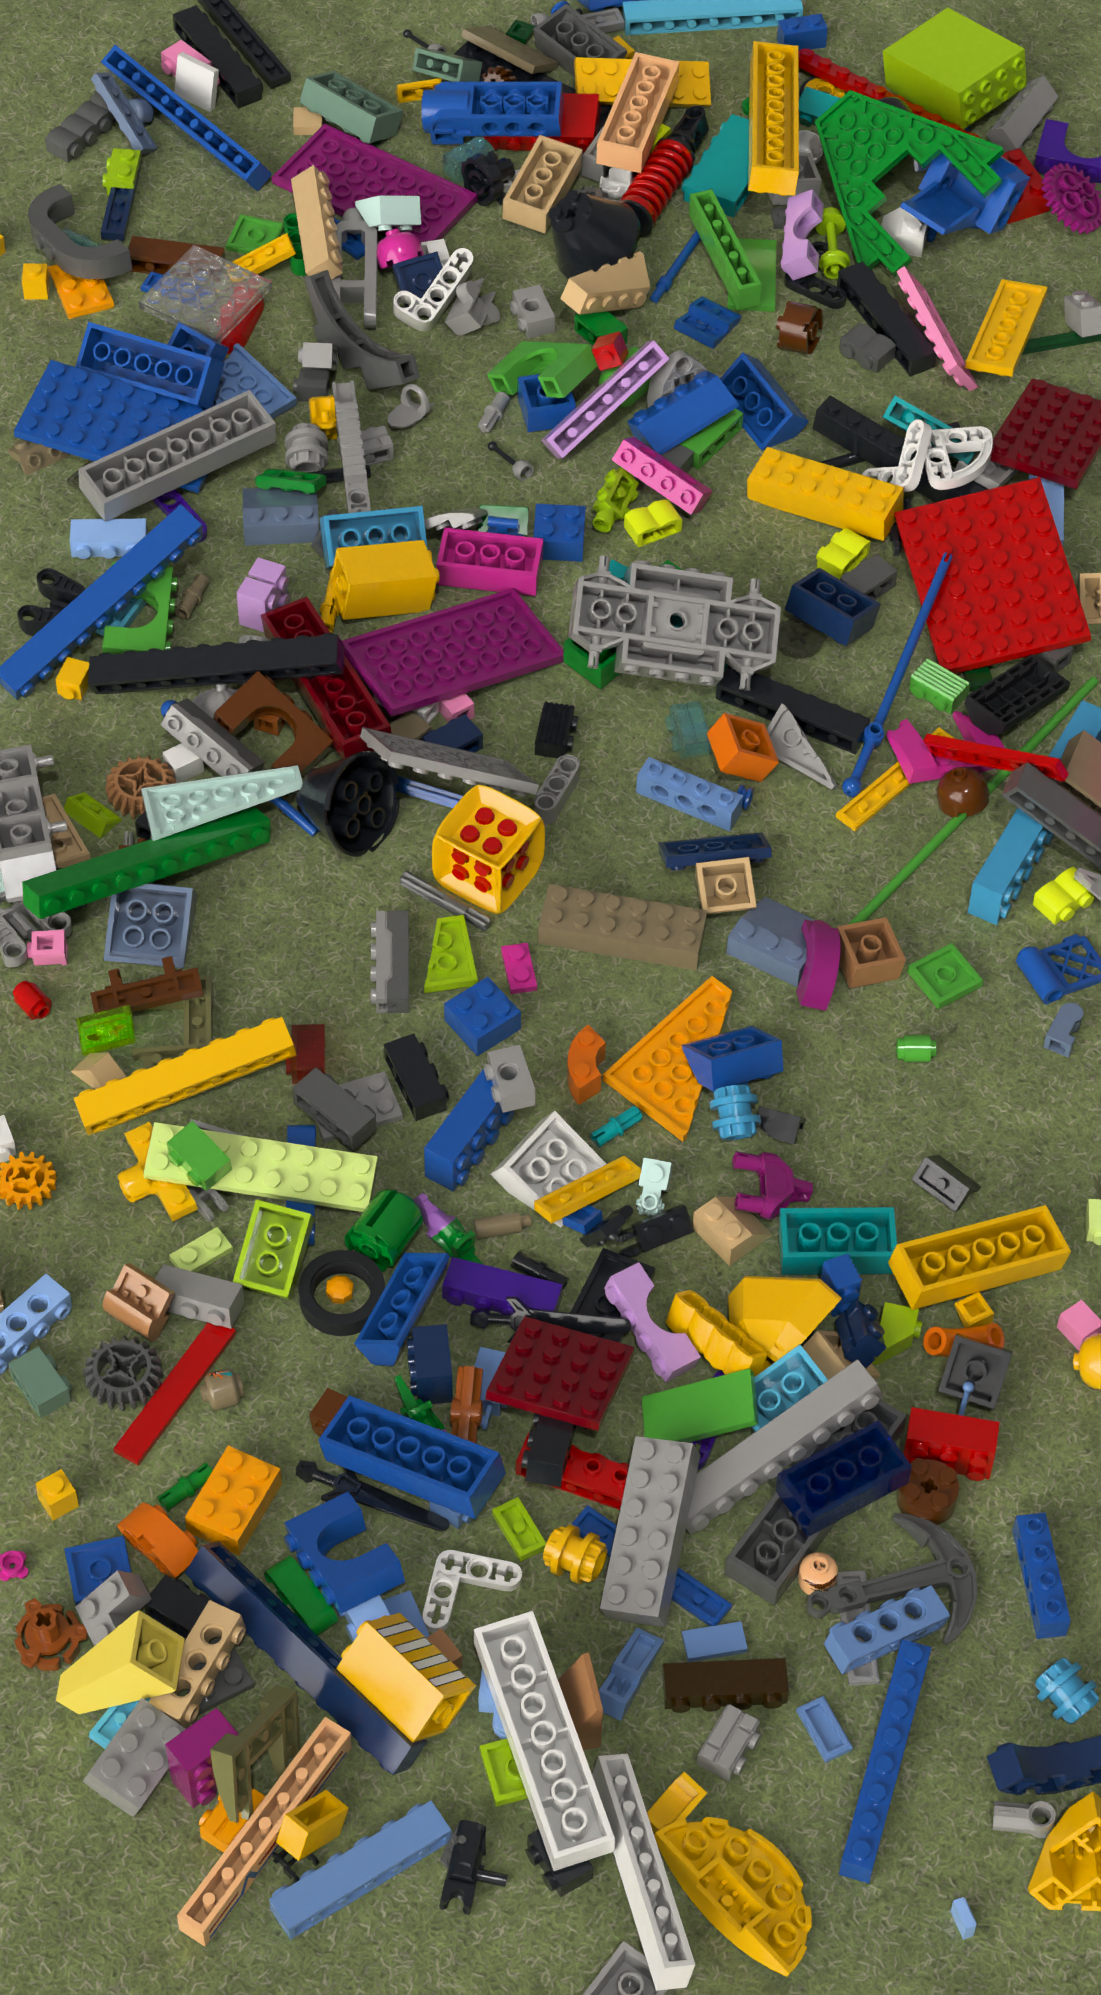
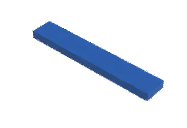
(687, 1590)

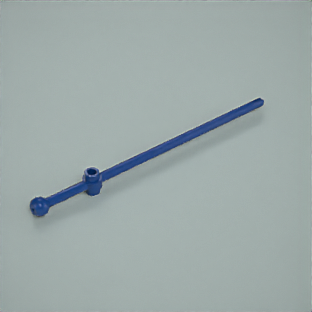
(874, 732)

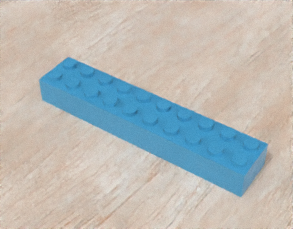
(1022, 839)

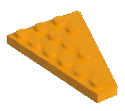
(656, 1070)

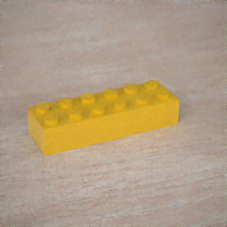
(825, 493)
(979, 1257)

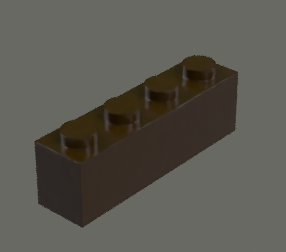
(725, 1683)

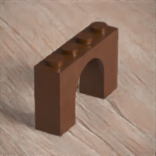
(262, 697)

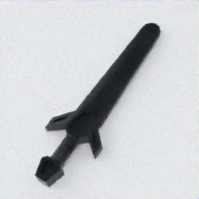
(574, 1321)
(369, 1495)

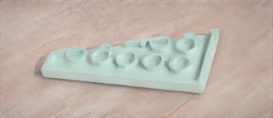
(192, 803)

